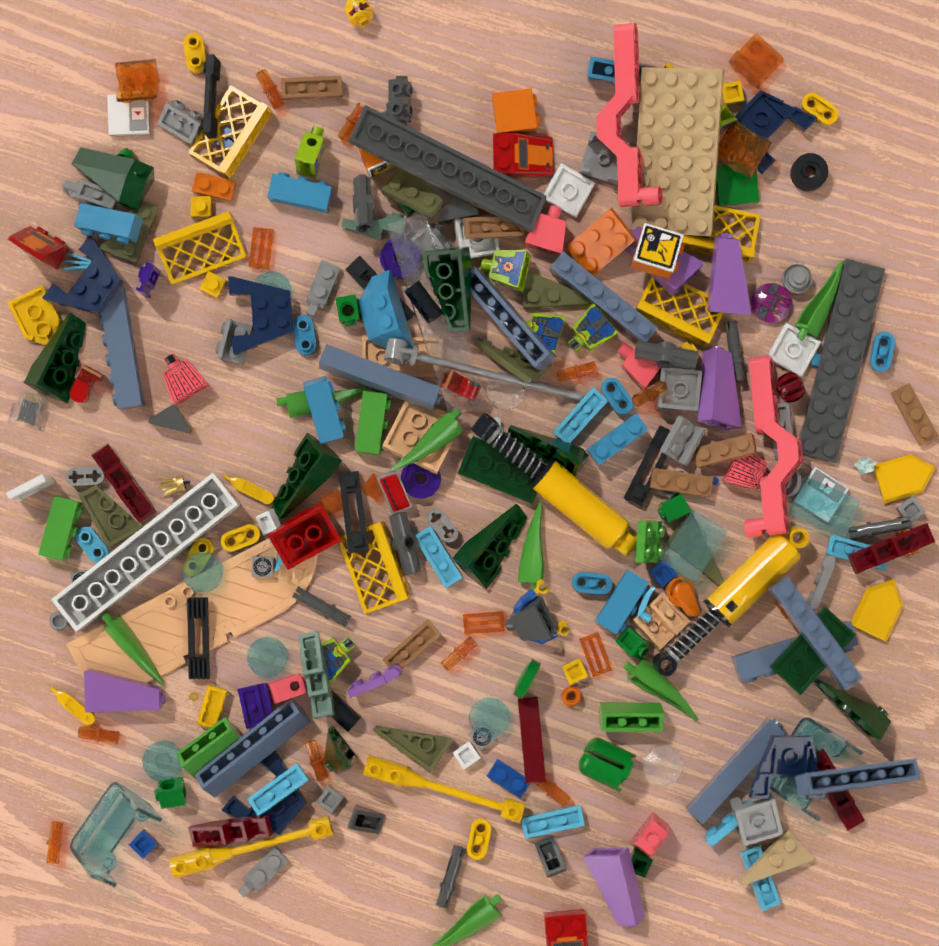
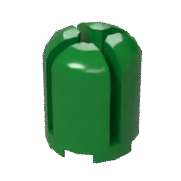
(606, 763)

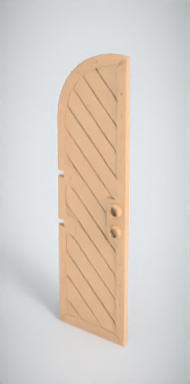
(162, 622)

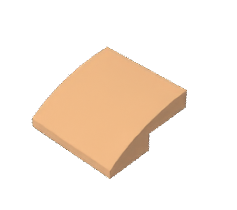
(664, 624)

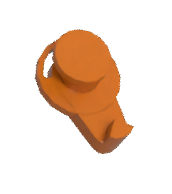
(683, 595)

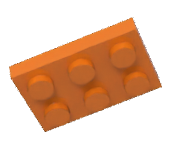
(601, 242)

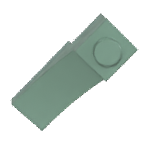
(379, 225)

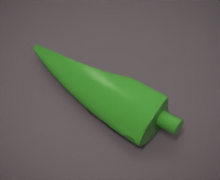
(816, 312)
(299, 405)
(436, 437)
(532, 563)
(131, 646)
(653, 682)
(476, 918)

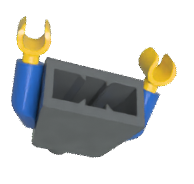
(533, 619)

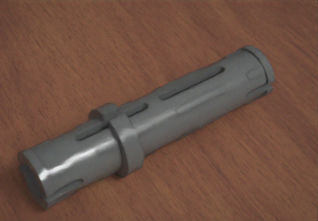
(734, 347)
(871, 529)
(321, 606)
(451, 874)

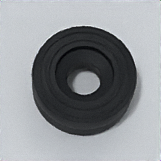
(809, 160)

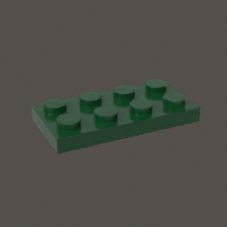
(493, 469)
(799, 663)

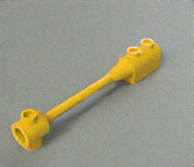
(400, 775)
(209, 857)

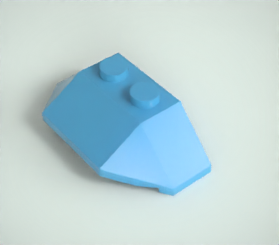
(383, 311)

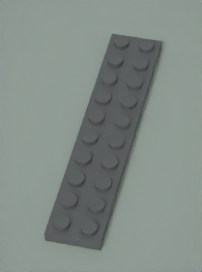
(447, 168)
(840, 360)

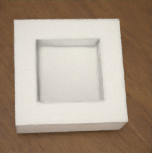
(268, 521)
(466, 755)

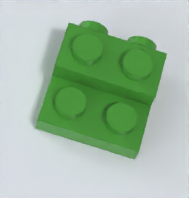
(649, 541)

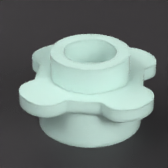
(865, 465)

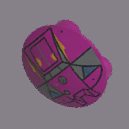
(771, 303)

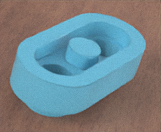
(94, 542)

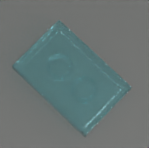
(824, 507)
(693, 546)

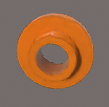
(576, 700)

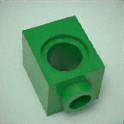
(343, 302)
(673, 508)
(171, 793)

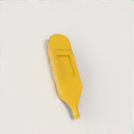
(251, 489)
(74, 706)

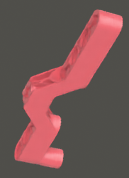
(609, 120)
(789, 449)

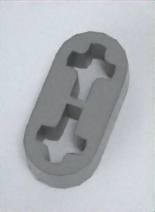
(86, 481)
(446, 522)

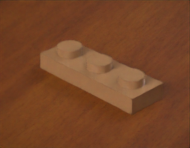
(311, 87)
(490, 228)
(914, 414)
(725, 451)
(681, 482)
(413, 645)

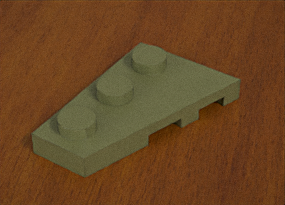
(412, 193)
(133, 250)
(109, 518)

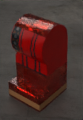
(83, 384)
(460, 385)

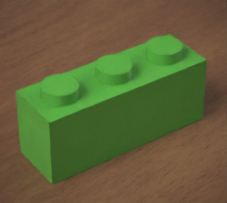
(372, 422)
(61, 528)
(631, 717)
(208, 746)

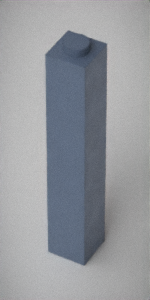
(380, 377)
(733, 771)

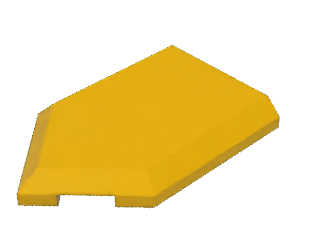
(35, 316)
(902, 477)
(878, 610)

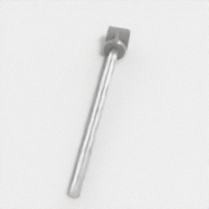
(397, 352)

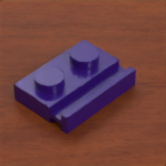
(148, 277)
(255, 704)

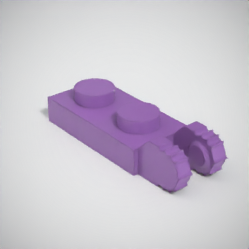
(376, 679)

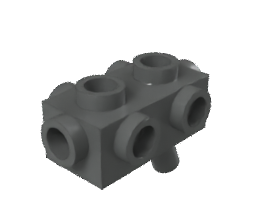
(399, 99)

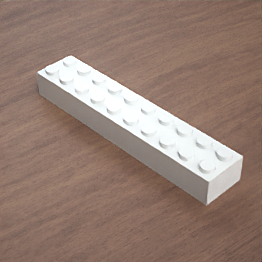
(145, 552)

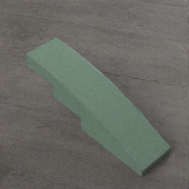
(316, 674)

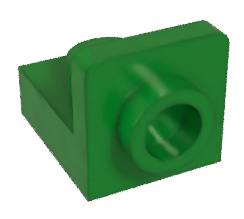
(633, 643)

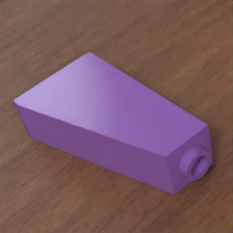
(687, 268)
(727, 280)
(718, 390)
(116, 693)
(618, 884)

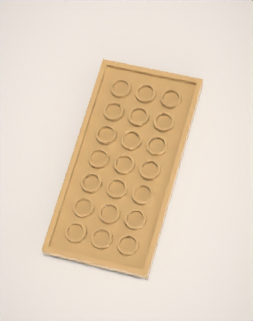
(679, 147)

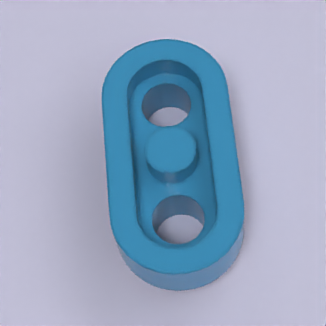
(304, 334)
(882, 352)
(617, 396)
(591, 583)

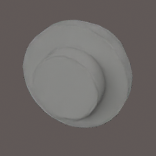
(58, 621)

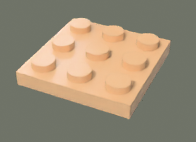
(410, 428)

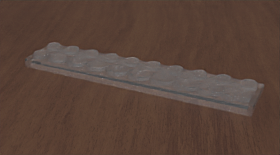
(409, 240)

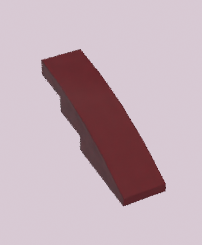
(123, 483)
(891, 548)
(531, 740)
(841, 801)
(230, 830)

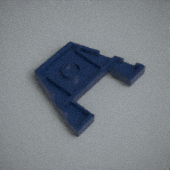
(766, 114)
(94, 286)
(270, 313)
(784, 758)
(280, 814)

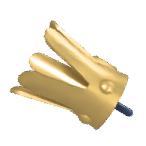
(176, 483)

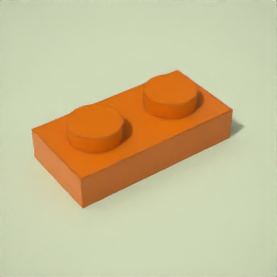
(214, 186)

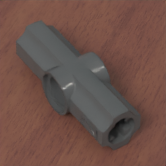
(363, 204)
(666, 354)
(405, 543)

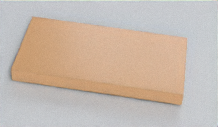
(376, 354)

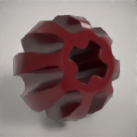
(790, 387)

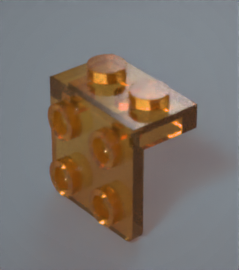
(756, 61)
(137, 80)
(742, 149)

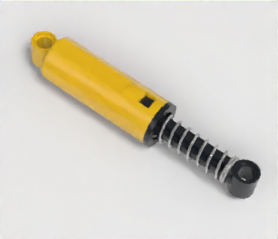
(563, 490)
(737, 593)

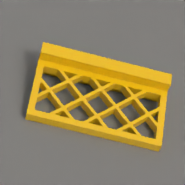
(246, 136)
(195, 230)
(706, 245)
(677, 324)
(392, 567)

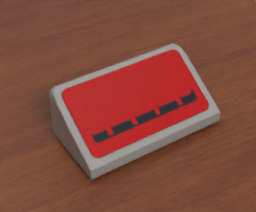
(394, 492)

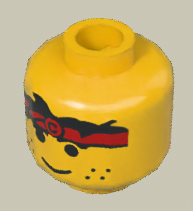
(358, 12)

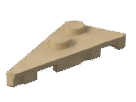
(782, 855)

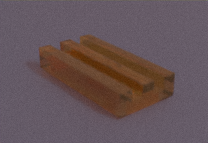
(259, 265)
(488, 630)
(601, 670)

